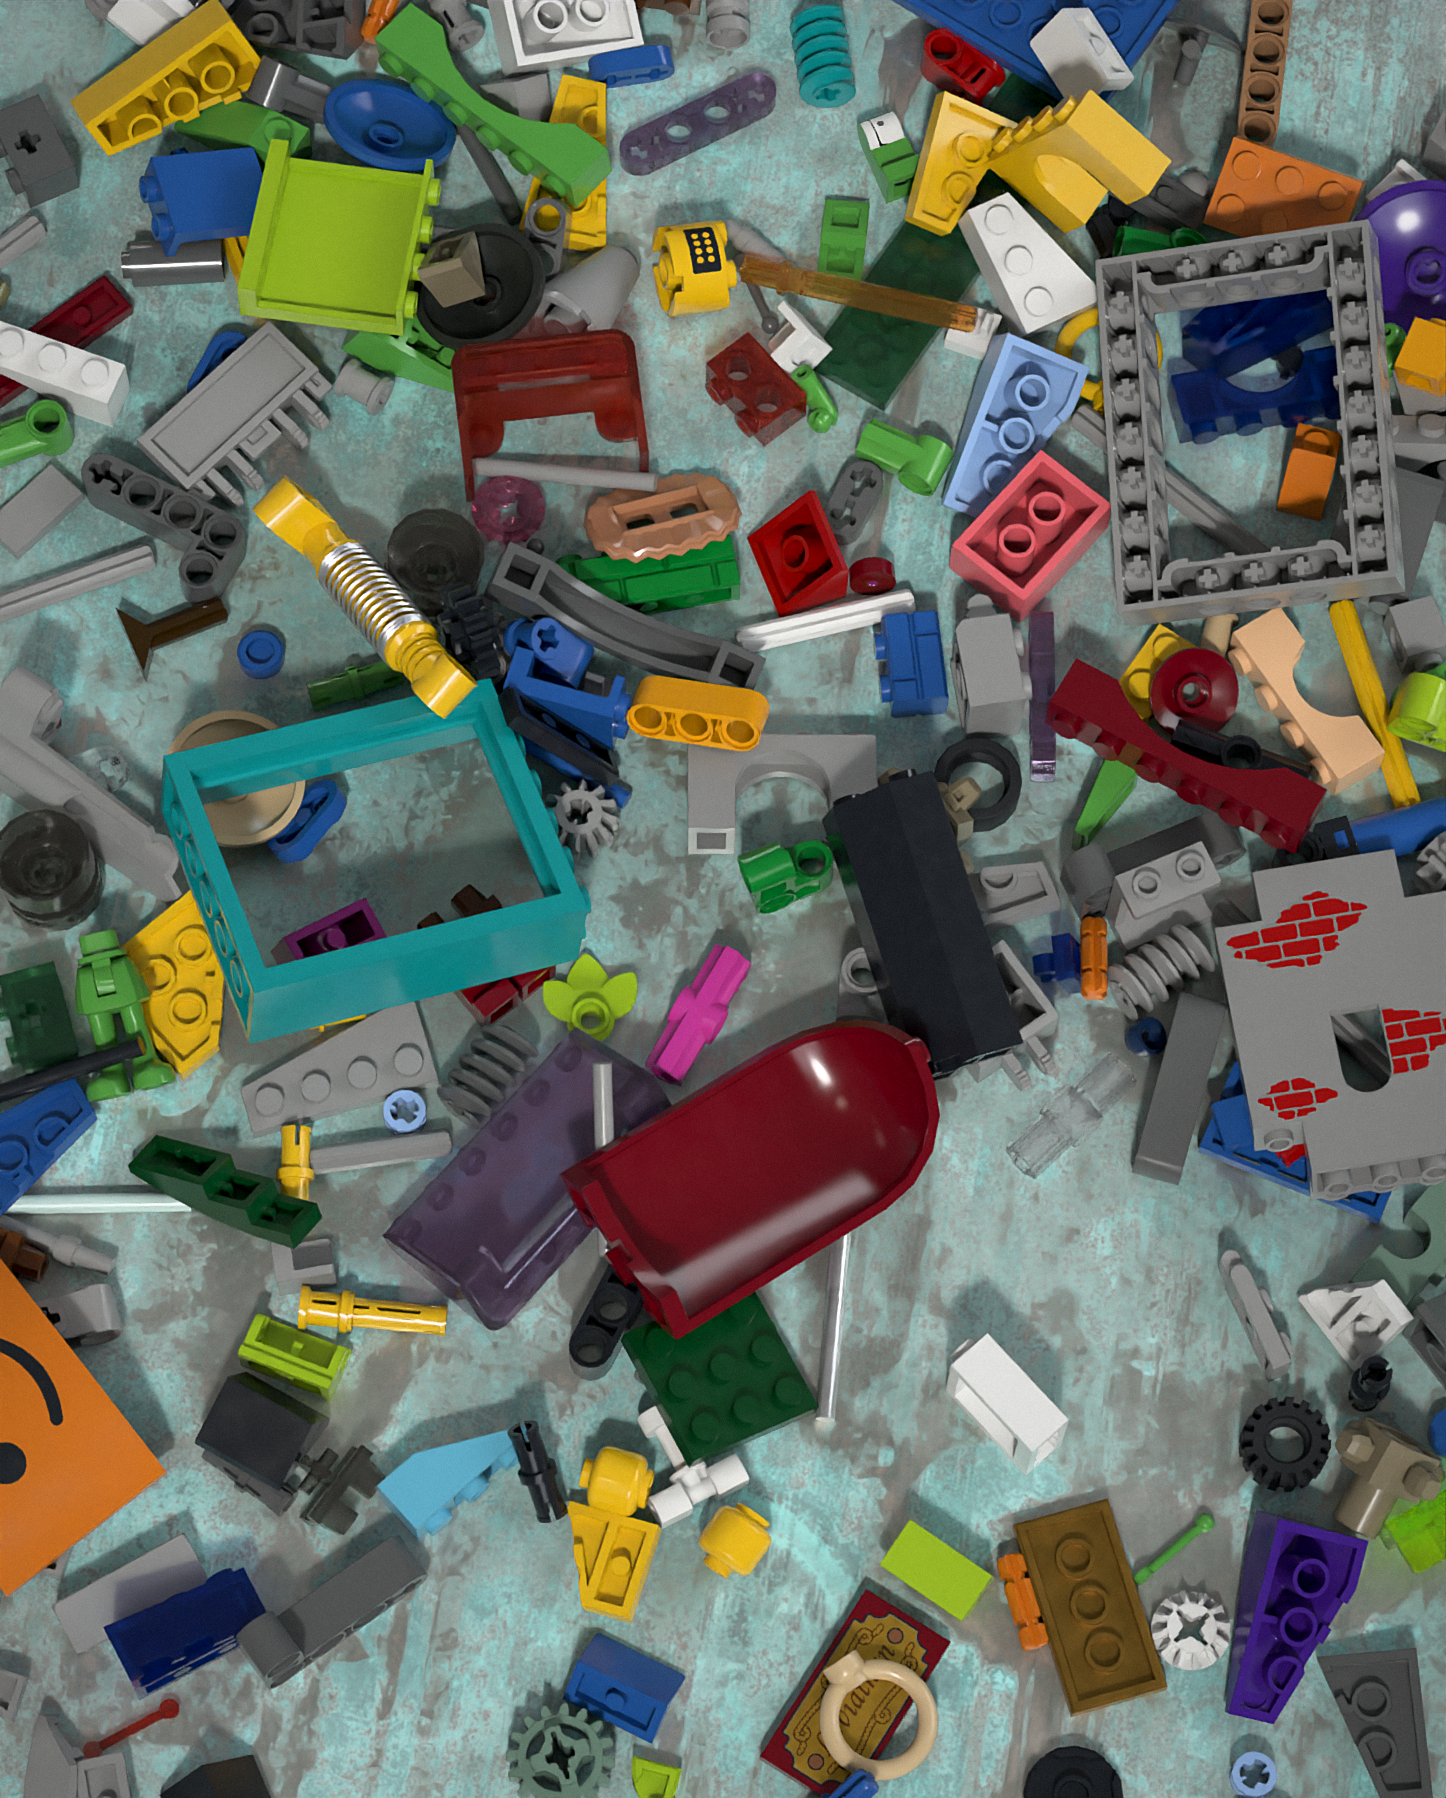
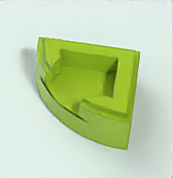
(654, 1778)

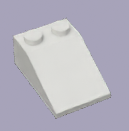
(560, 33)

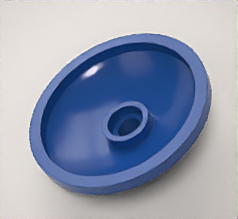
(388, 125)

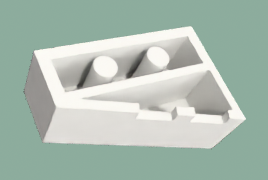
(1025, 268)

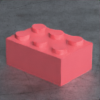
(1030, 536)

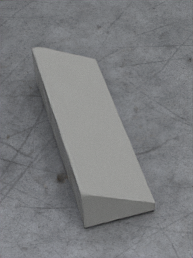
(128, 1590)

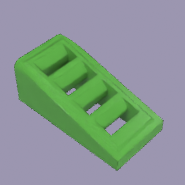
(1107, 794)

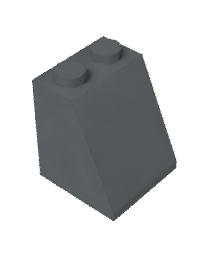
(1418, 505)

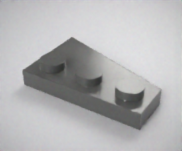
(1385, 1717)

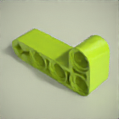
(1420, 711)

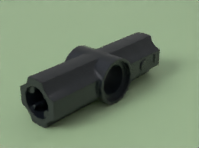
(1218, 748)

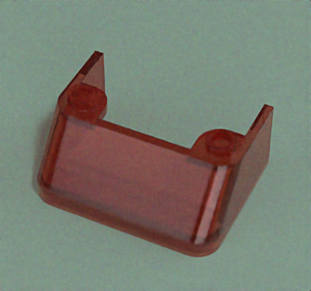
(547, 379)

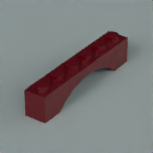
(1266, 802)

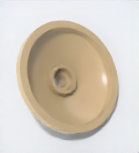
(248, 817)

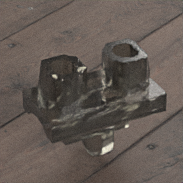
(352, 1470)

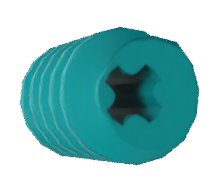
(822, 56)

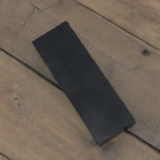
(558, 736)

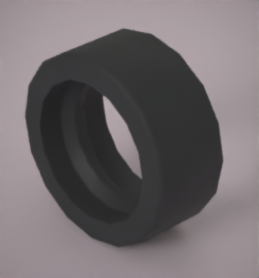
(998, 757)

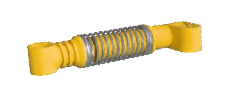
(367, 596)

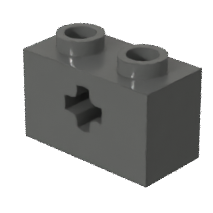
(49, 167)

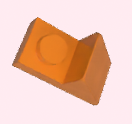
(1309, 472)

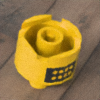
(693, 268)

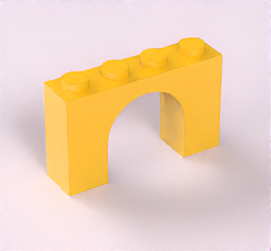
(1047, 154)

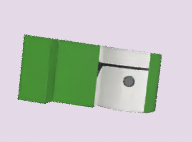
(888, 155)

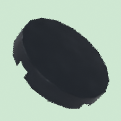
(1072, 1774)

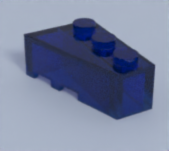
(1254, 330)
(184, 1631)

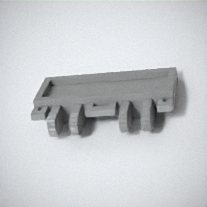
(234, 409)

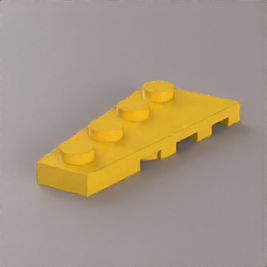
(583, 104)

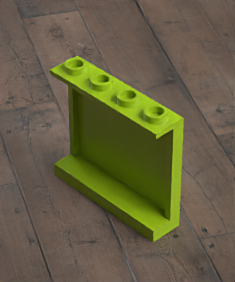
(336, 243)

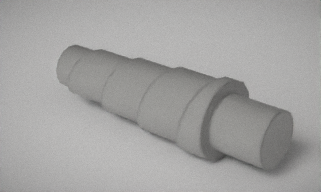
(751, 243)

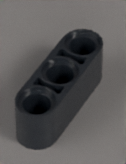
(601, 1331)

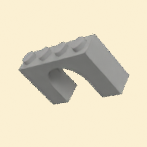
(720, 776)

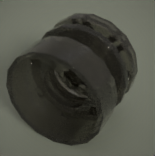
(436, 545)
(44, 846)

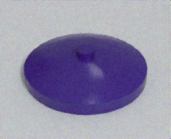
(1411, 250)

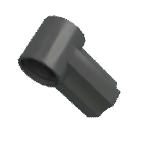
(285, 88)

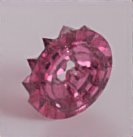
(503, 492)

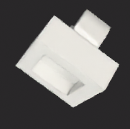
(977, 342)

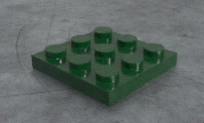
(720, 1380)

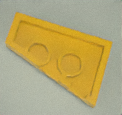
(952, 162)

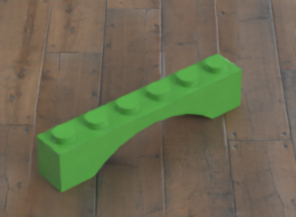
(555, 153)

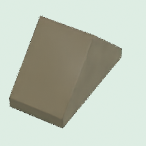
(453, 270)

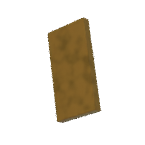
(1090, 1607)

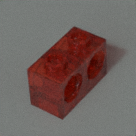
(764, 385)

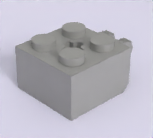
(987, 672)
(1034, 1018)

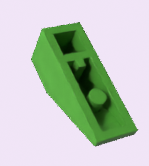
(246, 126)
(409, 356)

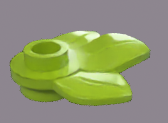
(591, 994)

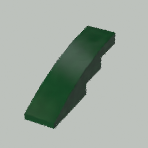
(215, 1188)

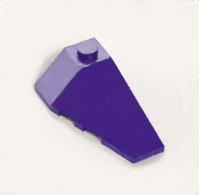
(1287, 1599)

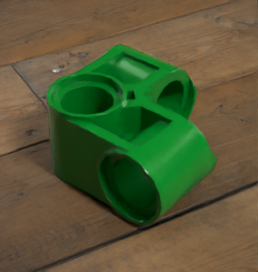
(776, 876)

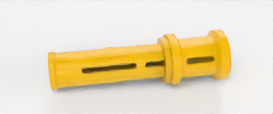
(348, 1311)

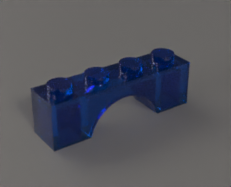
(1211, 406)

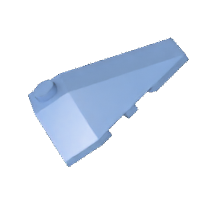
(1011, 415)

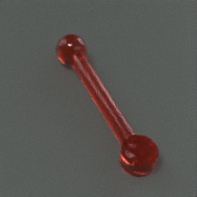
(168, 1710)

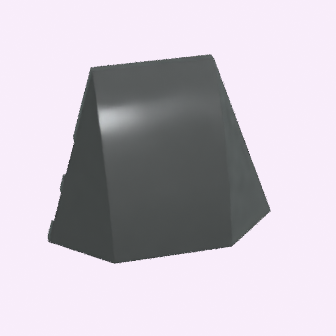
(303, 26)

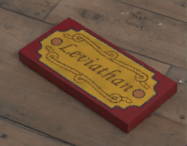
(869, 1711)

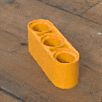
(698, 713)

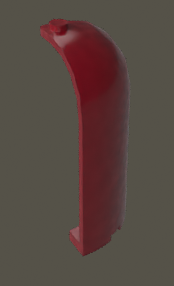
(761, 1167)

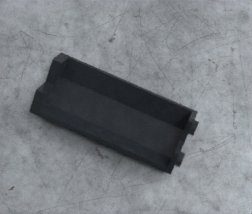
(921, 922)

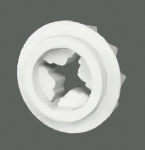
(1190, 1653)

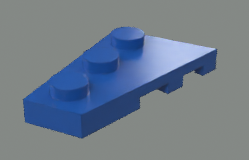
(38, 1135)

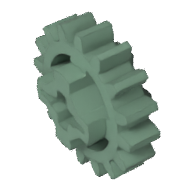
(582, 1750)

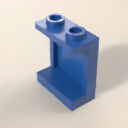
(201, 195)
(596, 715)

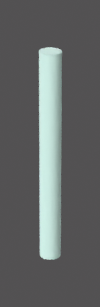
(96, 1203)

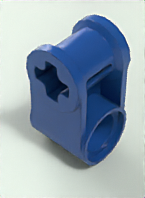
(558, 652)

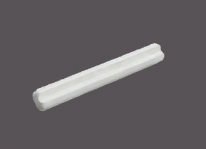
(823, 621)

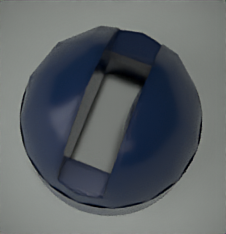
(1148, 1043)

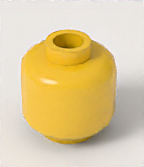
(617, 1481)
(734, 1540)

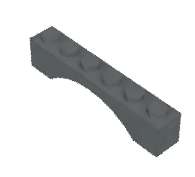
(545, 590)

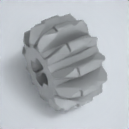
(587, 805)

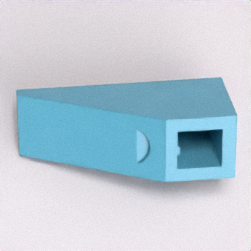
(442, 1477)

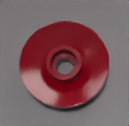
(1214, 692)

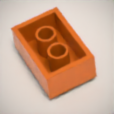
(1278, 192)

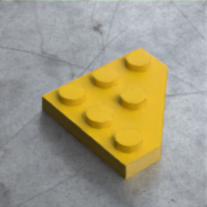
(183, 986)

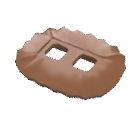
(711, 498)

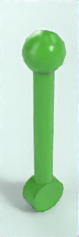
(1203, 1523)

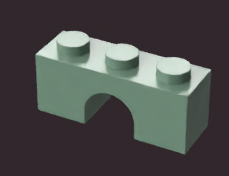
(1411, 1276)

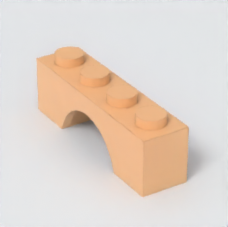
(1335, 747)

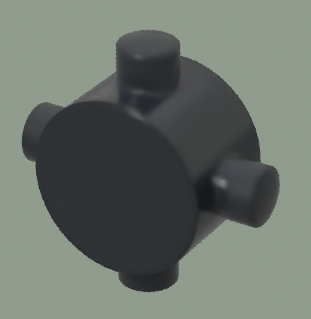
(1119, 212)
(1288, 361)

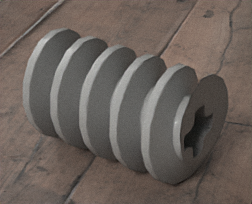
(1157, 967)

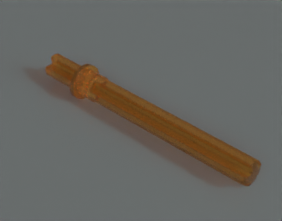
(858, 294)

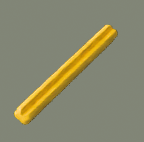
(1373, 702)

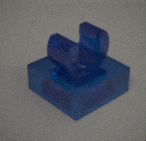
(1061, 965)

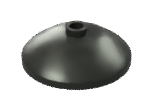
(510, 274)

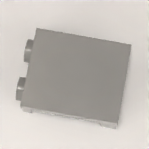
(1160, 896)

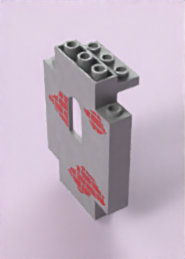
(1328, 946)

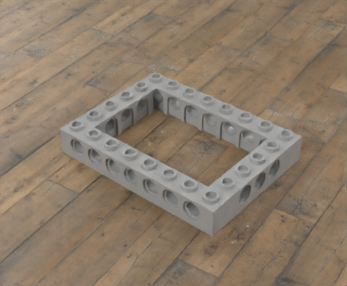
(1227, 272)

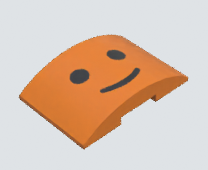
(62, 1444)

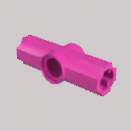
(698, 1015)

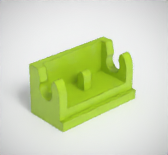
(293, 1357)
(937, 1571)

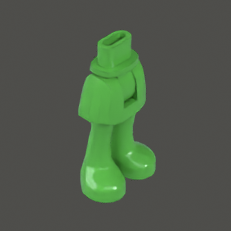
(108, 986)

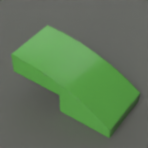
(843, 238)

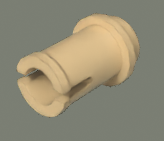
(1218, 633)

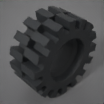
(1277, 1472)

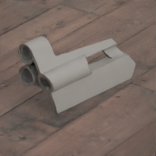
(45, 780)

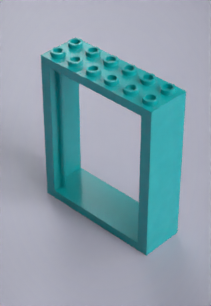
(395, 967)

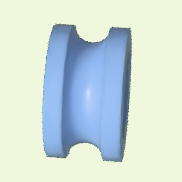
(409, 1100)
(1245, 1762)

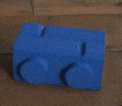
(913, 664)

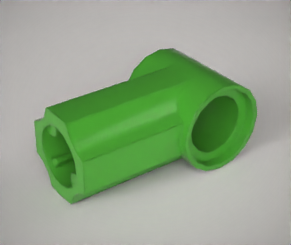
(23, 436)
(914, 460)

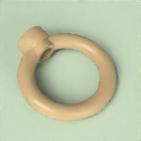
(849, 1674)

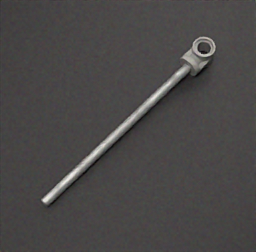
(854, 1003)

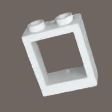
(1005, 1403)

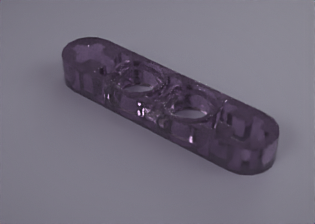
(701, 129)
(1042, 676)

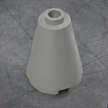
(587, 294)

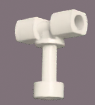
(688, 1484)

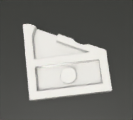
(1357, 1317)

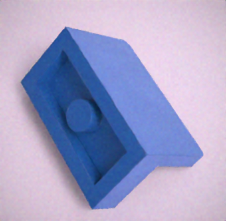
(623, 1687)

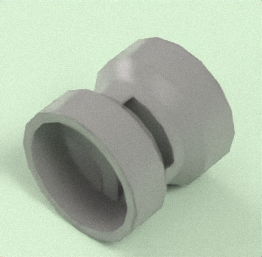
(727, 23)

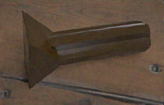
(170, 629)

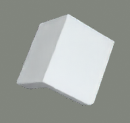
(797, 342)

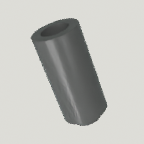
(192, 264)

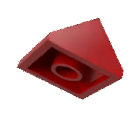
(800, 557)

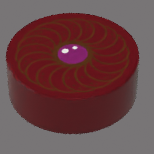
(872, 576)

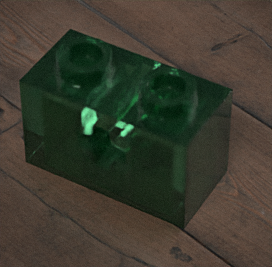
(34, 993)

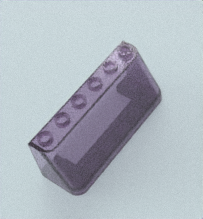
(500, 1210)

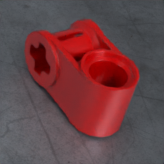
(968, 71)

